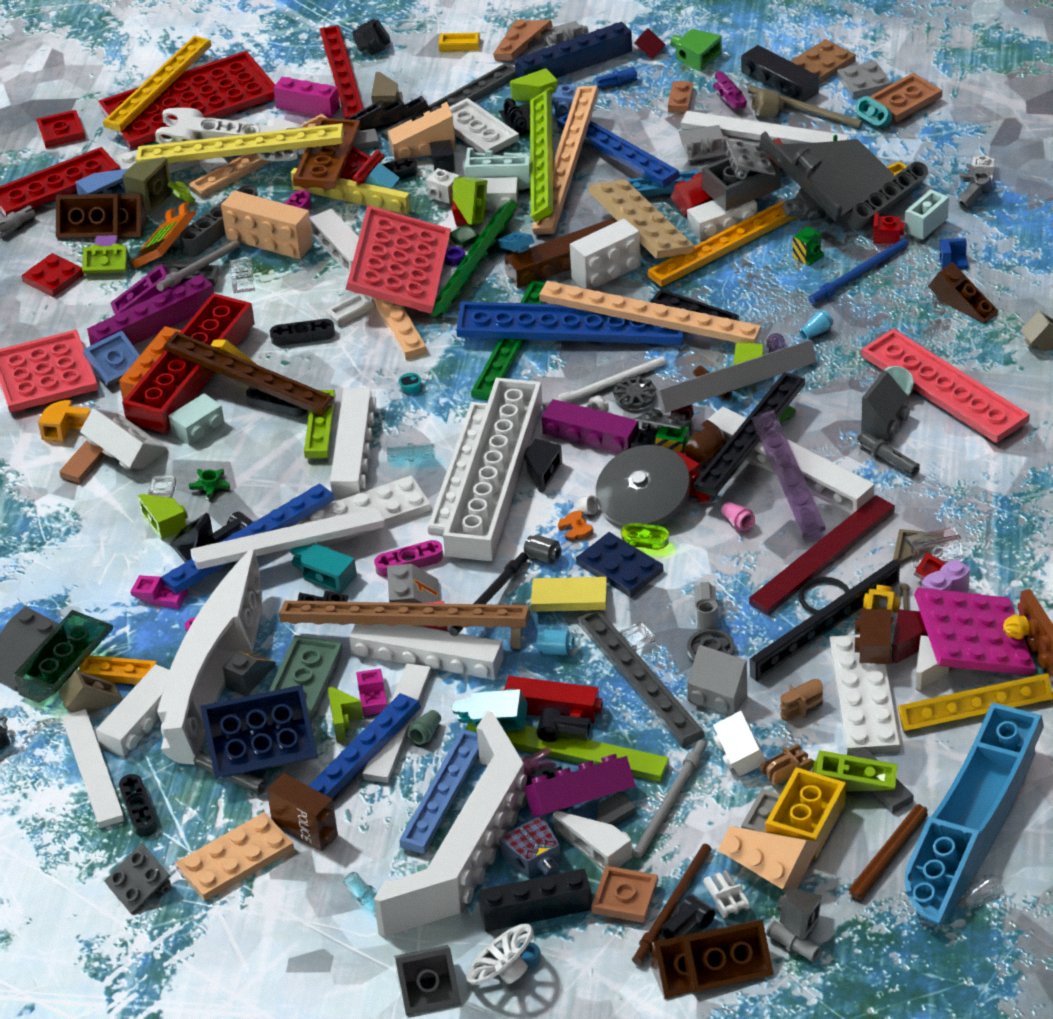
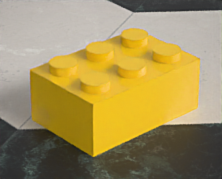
(807, 807)

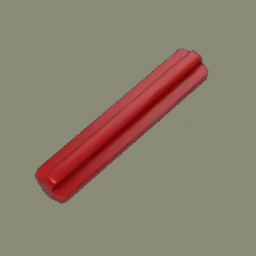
(361, 175)

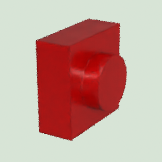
(928, 565)

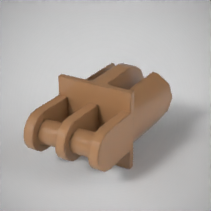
(801, 699)
(782, 766)

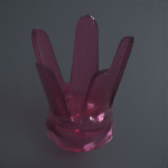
(534, 761)

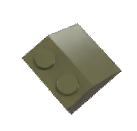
(150, 181)

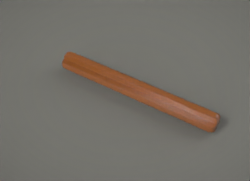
(888, 852)

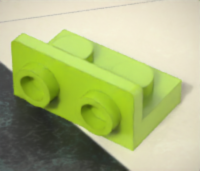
(105, 259)

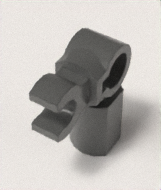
(980, 183)

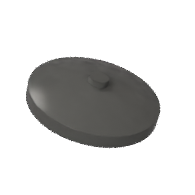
(643, 486)

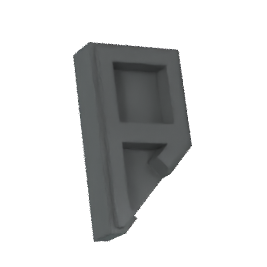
(615, 809)

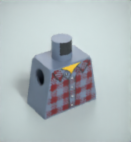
(532, 848)

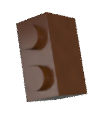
(874, 637)

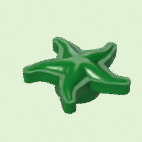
(209, 481)

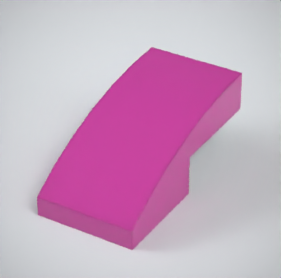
(155, 592)
(371, 691)

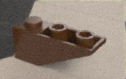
(961, 294)

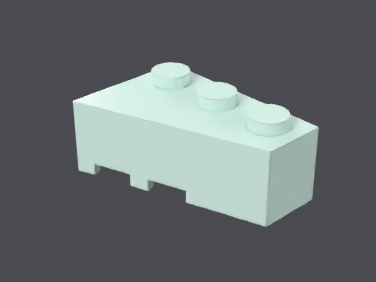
(496, 166)

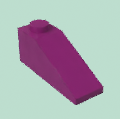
(141, 291)

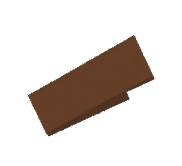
(100, 215)
(711, 958)

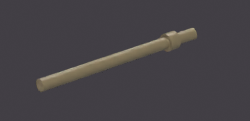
(814, 109)

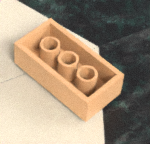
(267, 224)

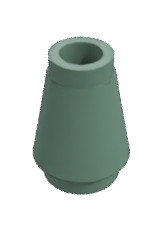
(423, 728)

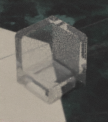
(242, 275)

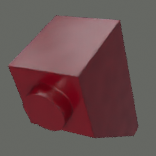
(907, 634)

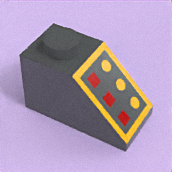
(246, 671)

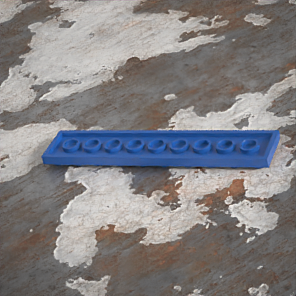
(555, 323)

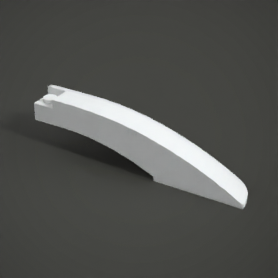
(196, 676)

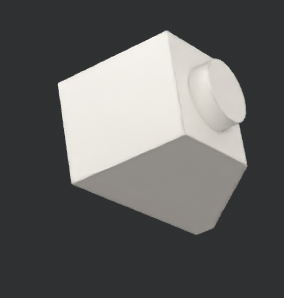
(927, 667)

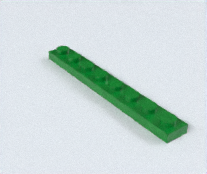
(475, 255)

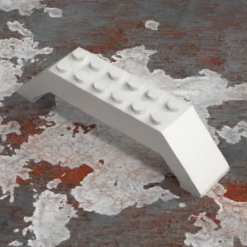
(469, 845)

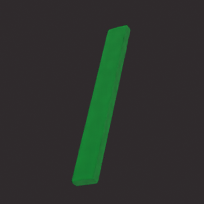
(504, 352)

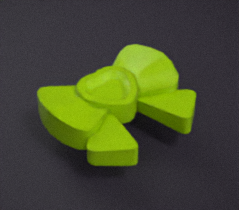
(181, 191)

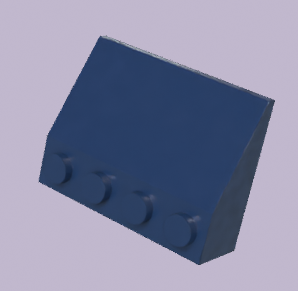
(258, 732)

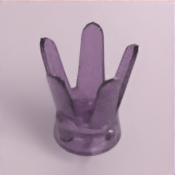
(775, 342)

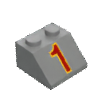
(411, 585)

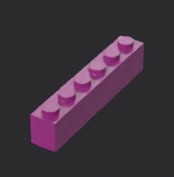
(153, 314)

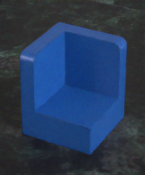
(953, 251)

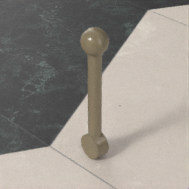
(905, 589)

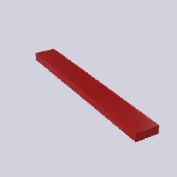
(341, 70)

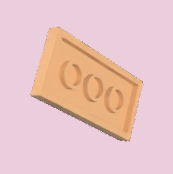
(234, 856)

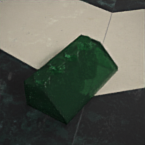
(60, 655)

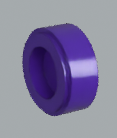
(454, 256)

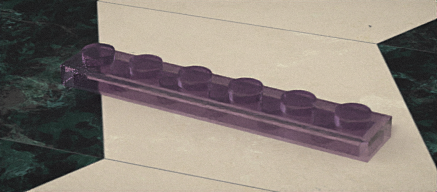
(788, 474)

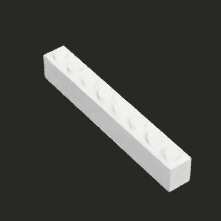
(821, 475)

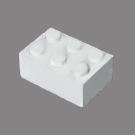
(605, 254)

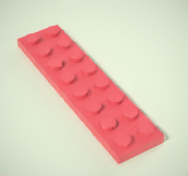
(947, 386)

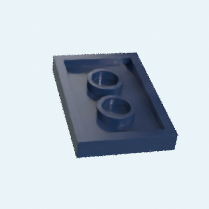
(621, 563)

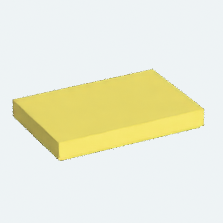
(568, 594)

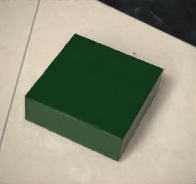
(464, 236)

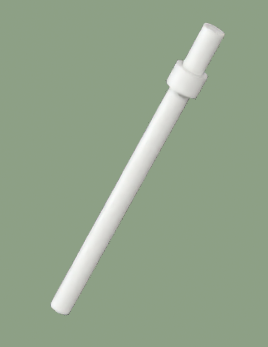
(608, 382)

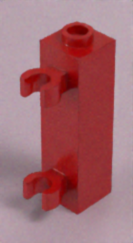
(568, 698)

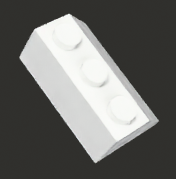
(121, 439)

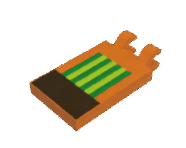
(164, 235)

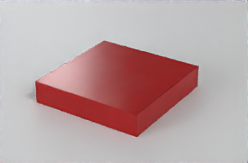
(60, 128)

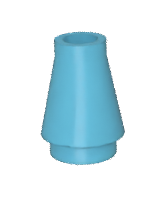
(817, 324)

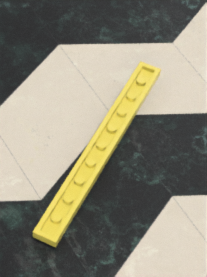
(244, 144)

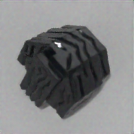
(371, 37)

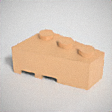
(414, 137)
(770, 855)

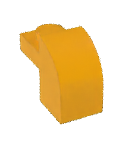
(61, 418)

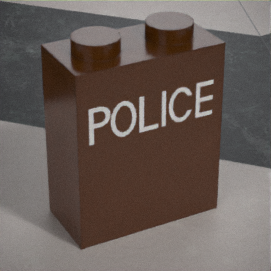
(302, 811)

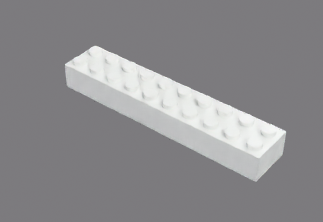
(493, 470)

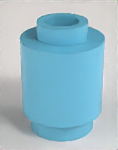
(555, 642)

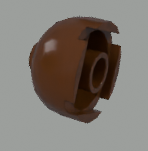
(705, 444)

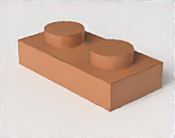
(680, 96)

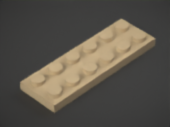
(655, 231)

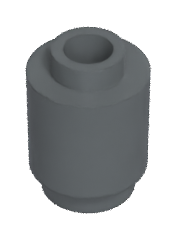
(542, 549)

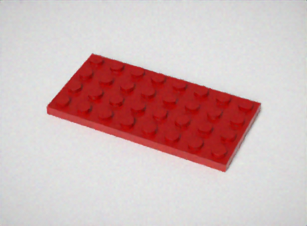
(212, 89)

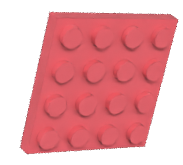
(45, 371)

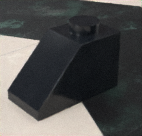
(542, 462)

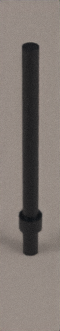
(510, 570)

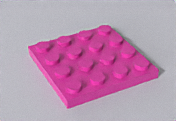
(970, 633)

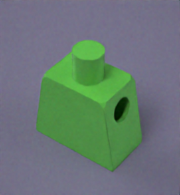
(697, 48)

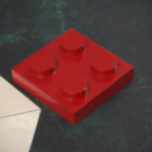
(52, 274)

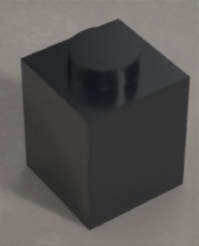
(442, 155)

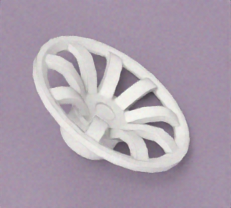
(509, 965)

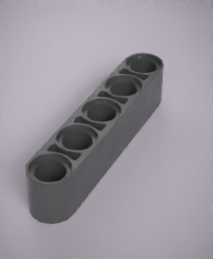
(887, 195)
(207, 228)

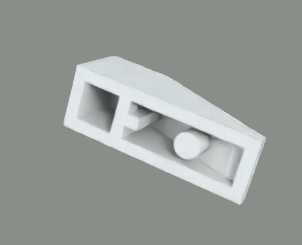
(594, 839)

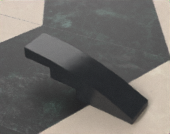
(377, 115)

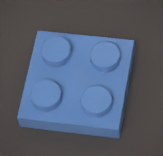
(111, 357)

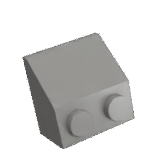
(717, 680)

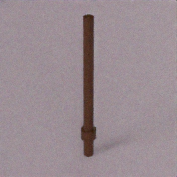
(653, 934)

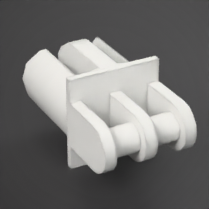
(726, 894)

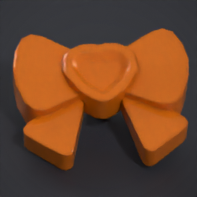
(579, 527)

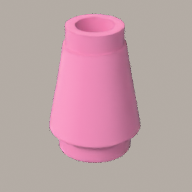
(739, 516)

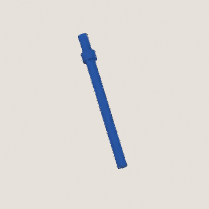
(828, 288)

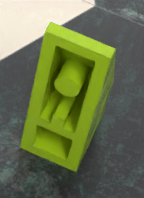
(857, 772)

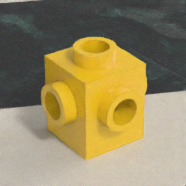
(871, 600)

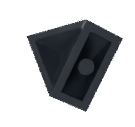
(192, 536)

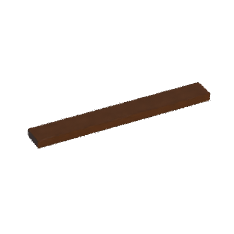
(249, 373)

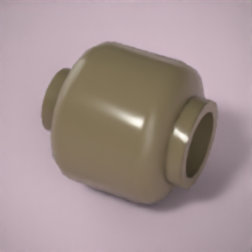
(767, 103)

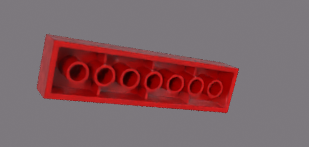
(178, 381)

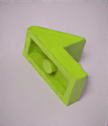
(343, 709)

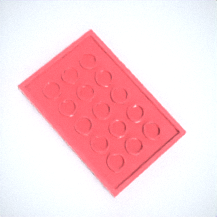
(398, 259)

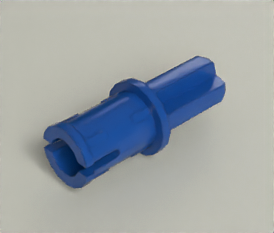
(617, 78)

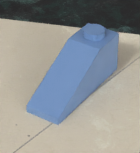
(102, 183)

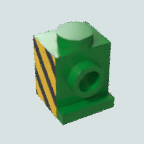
(807, 246)
(673, 438)

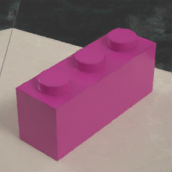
(306, 97)

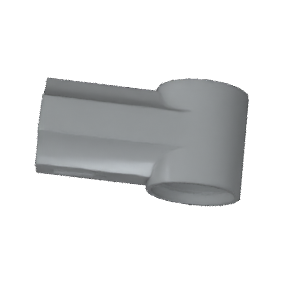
(705, 606)

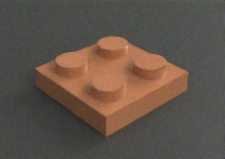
(624, 894)

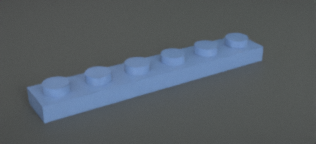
(441, 793)

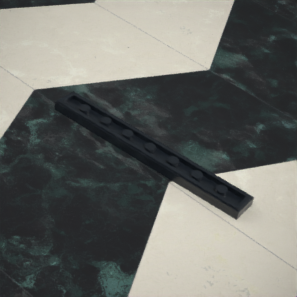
(745, 437)
(820, 622)

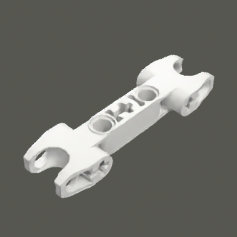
(194, 127)

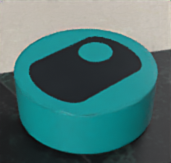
(410, 383)

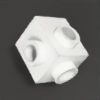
(440, 185)

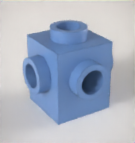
(563, 99)

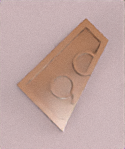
(519, 36)

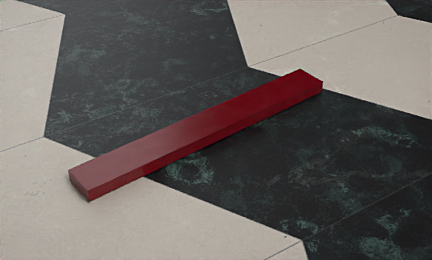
(821, 555)

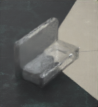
(941, 543)

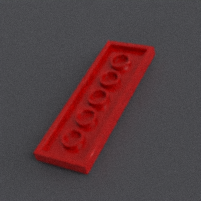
(55, 180)

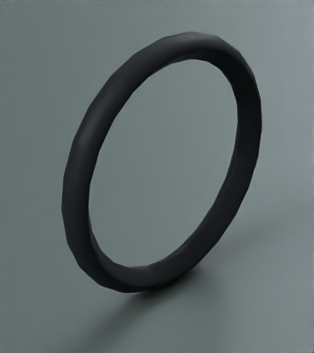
(816, 580)

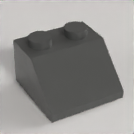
(884, 407)
(427, 979)

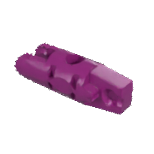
(729, 91)

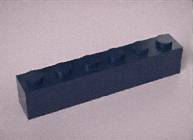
(578, 52)

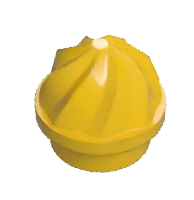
(1016, 626)

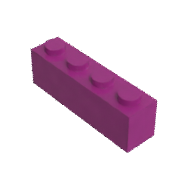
(588, 426)
(579, 786)

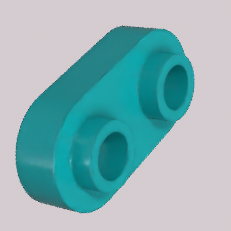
(874, 113)

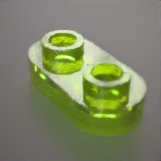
(645, 535)

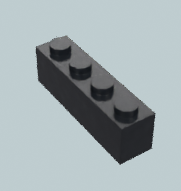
(779, 74)
(535, 900)

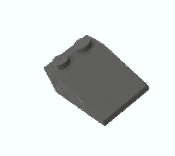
(19, 640)

